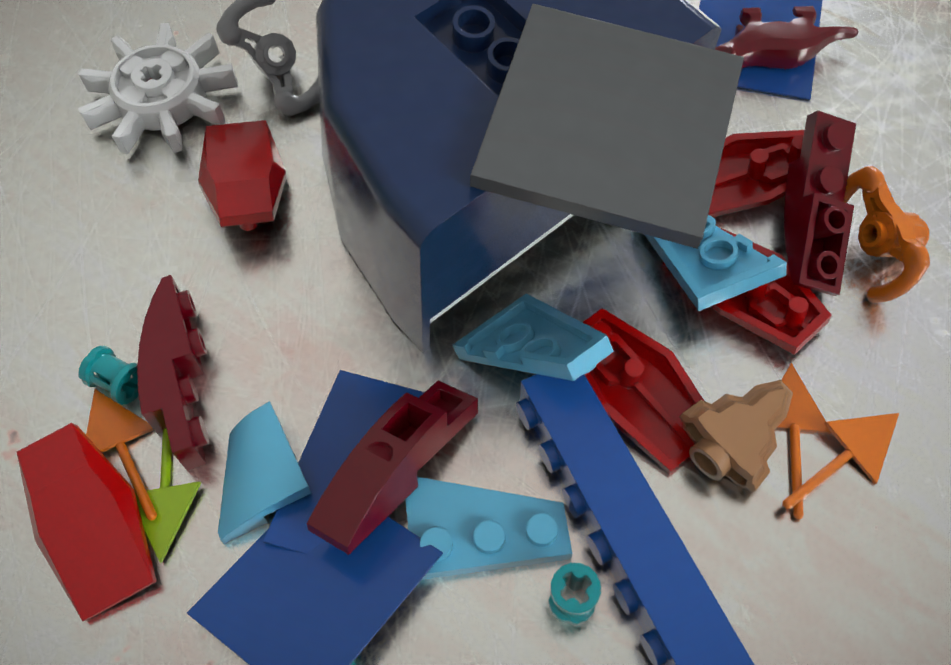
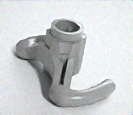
(232, 35)

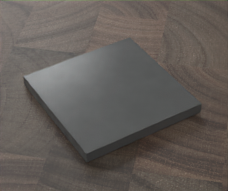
(610, 125)

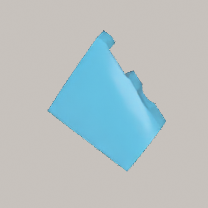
(258, 474)

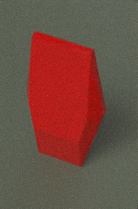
(754, 170)
(241, 173)
(777, 310)
(643, 390)
(85, 521)

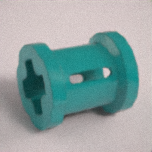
(111, 374)
(576, 577)

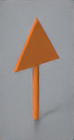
(801, 416)
(113, 426)
(864, 441)

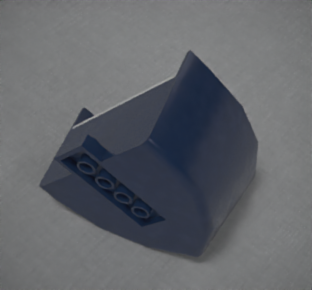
(402, 127)

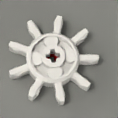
(157, 88)

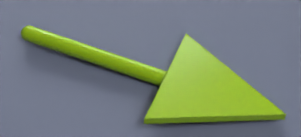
(170, 505)

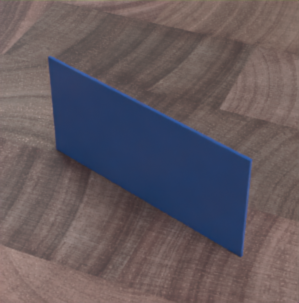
(346, 417)

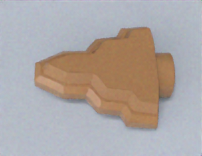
(737, 433)

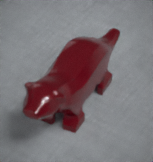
(780, 42)

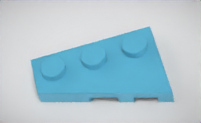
(719, 267)
(536, 341)
(485, 528)

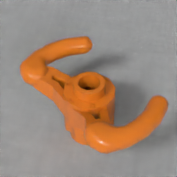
(889, 233)

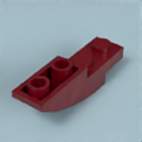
(814, 208)
(166, 371)
(386, 463)

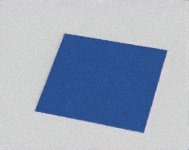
(786, 82)
(316, 604)

